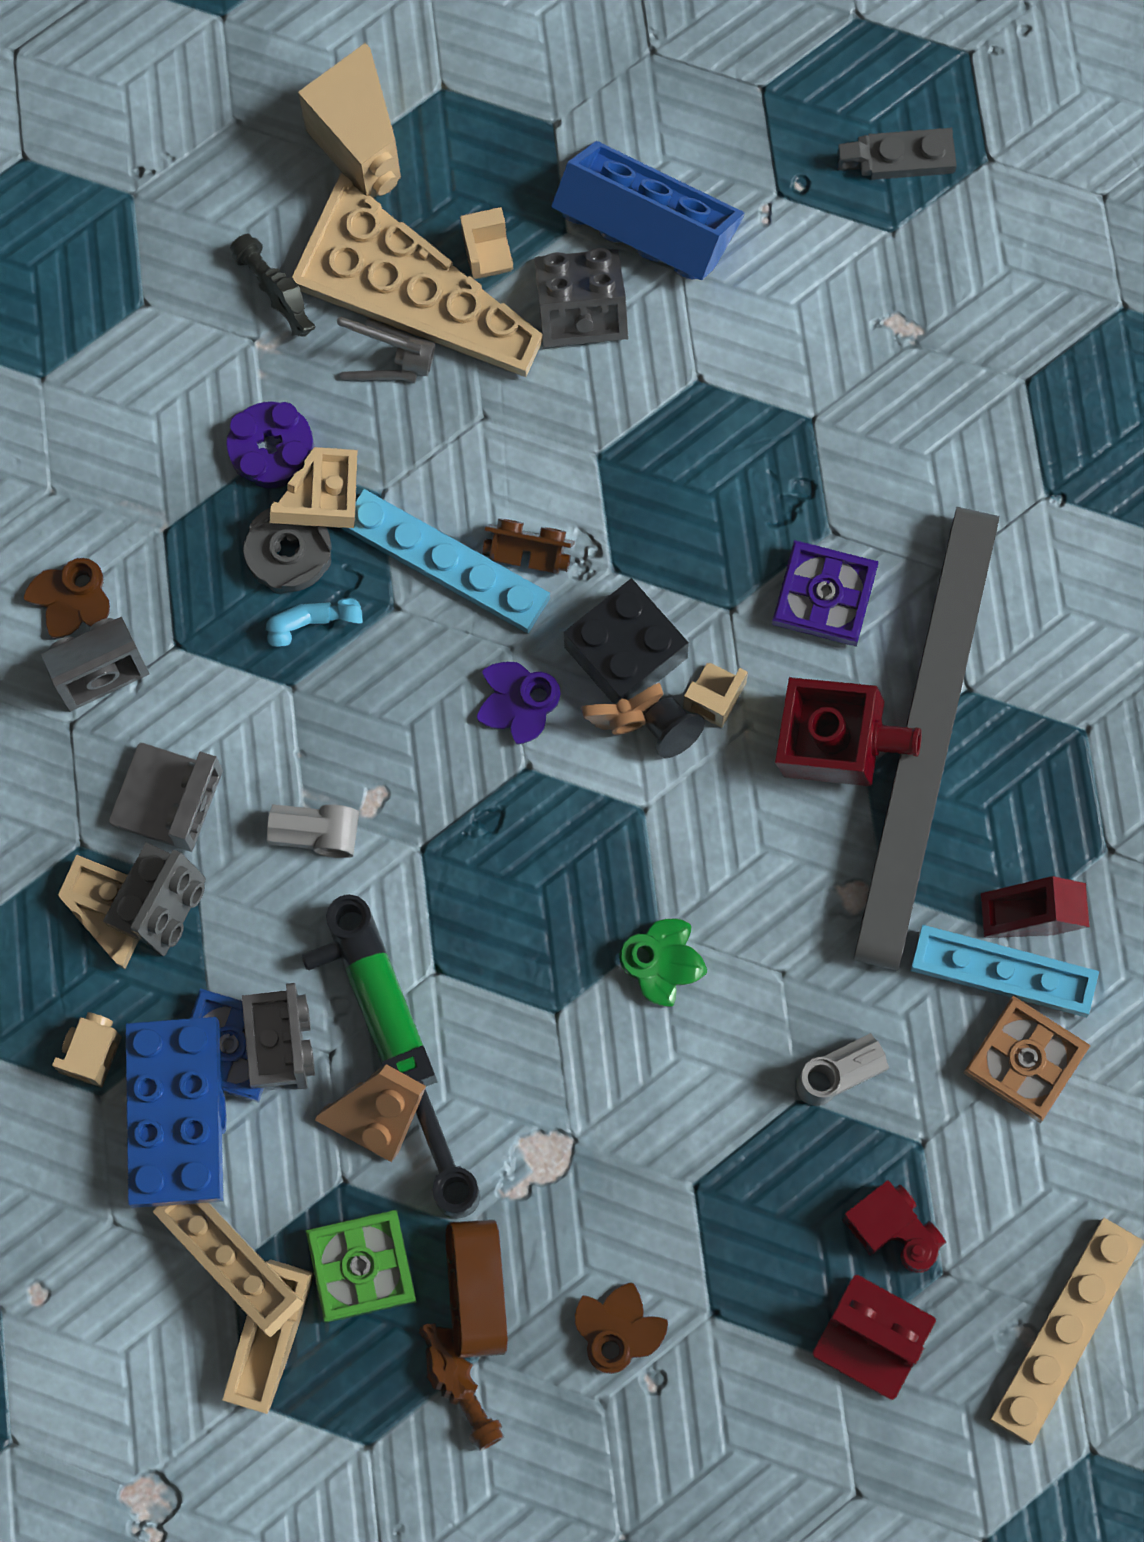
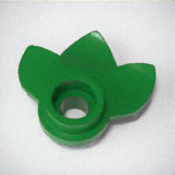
(669, 962)

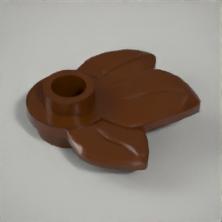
(67, 603)
(620, 1322)

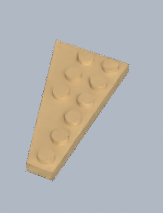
(395, 276)

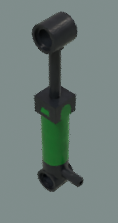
(391, 1031)

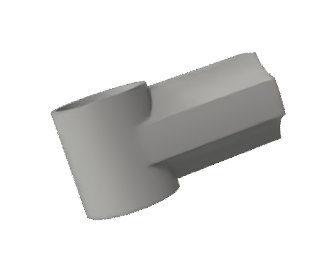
(326, 830)
(844, 1069)

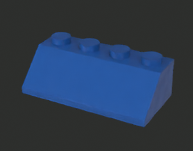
(646, 210)

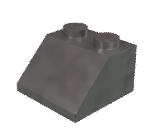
(94, 663)

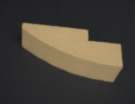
(262, 1358)

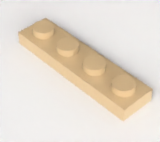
(232, 1263)

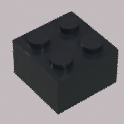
(626, 643)

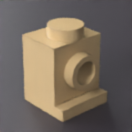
(89, 1050)

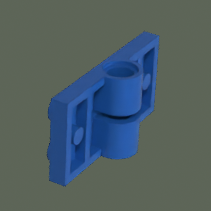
(174, 1112)

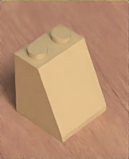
(351, 122)

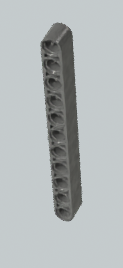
(934, 711)

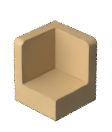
(486, 243)
(715, 693)

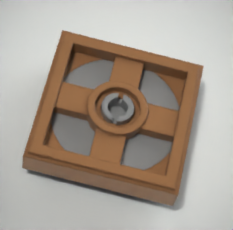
(1026, 1059)

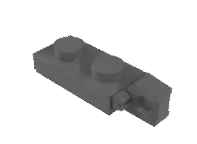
(900, 154)

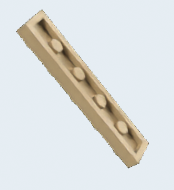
(1066, 1331)

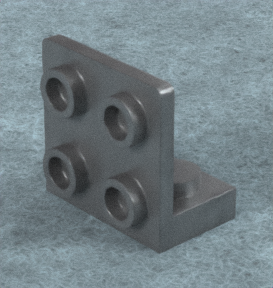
(581, 297)
(166, 795)

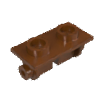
(545, 547)

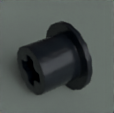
(673, 727)

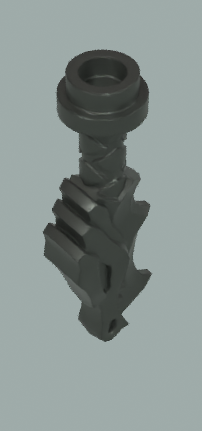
(283, 291)

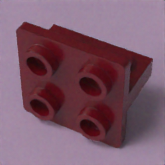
(874, 1337)

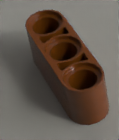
(476, 1288)

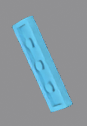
(1005, 971)

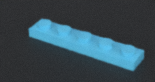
(448, 562)

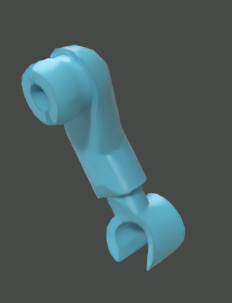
(311, 613)

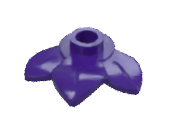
(512, 702)

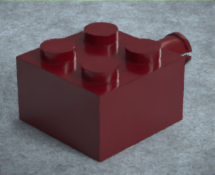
(837, 732)

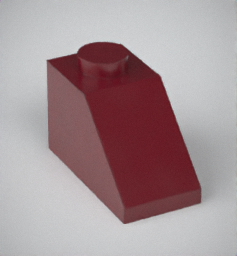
(1035, 908)

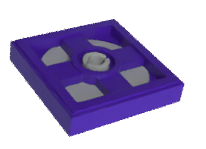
(825, 593)

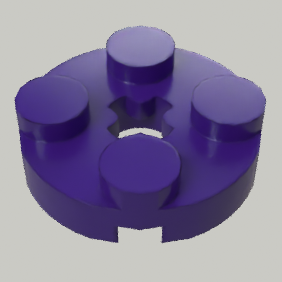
(266, 420)

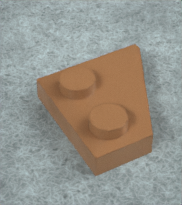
(376, 1111)

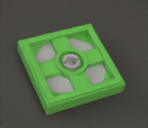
(361, 1266)

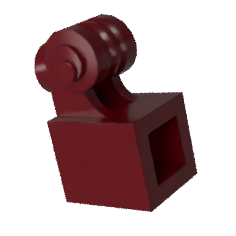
(889, 1217)

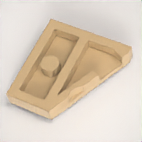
(321, 491)
(89, 895)

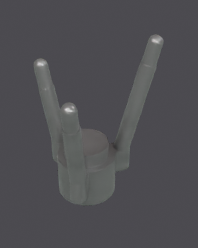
(412, 353)

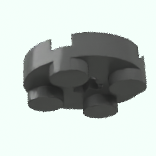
(286, 573)

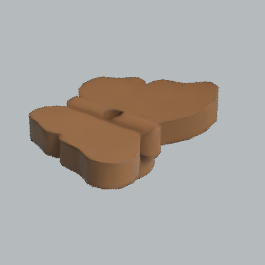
(626, 714)

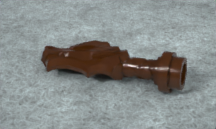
(454, 1381)

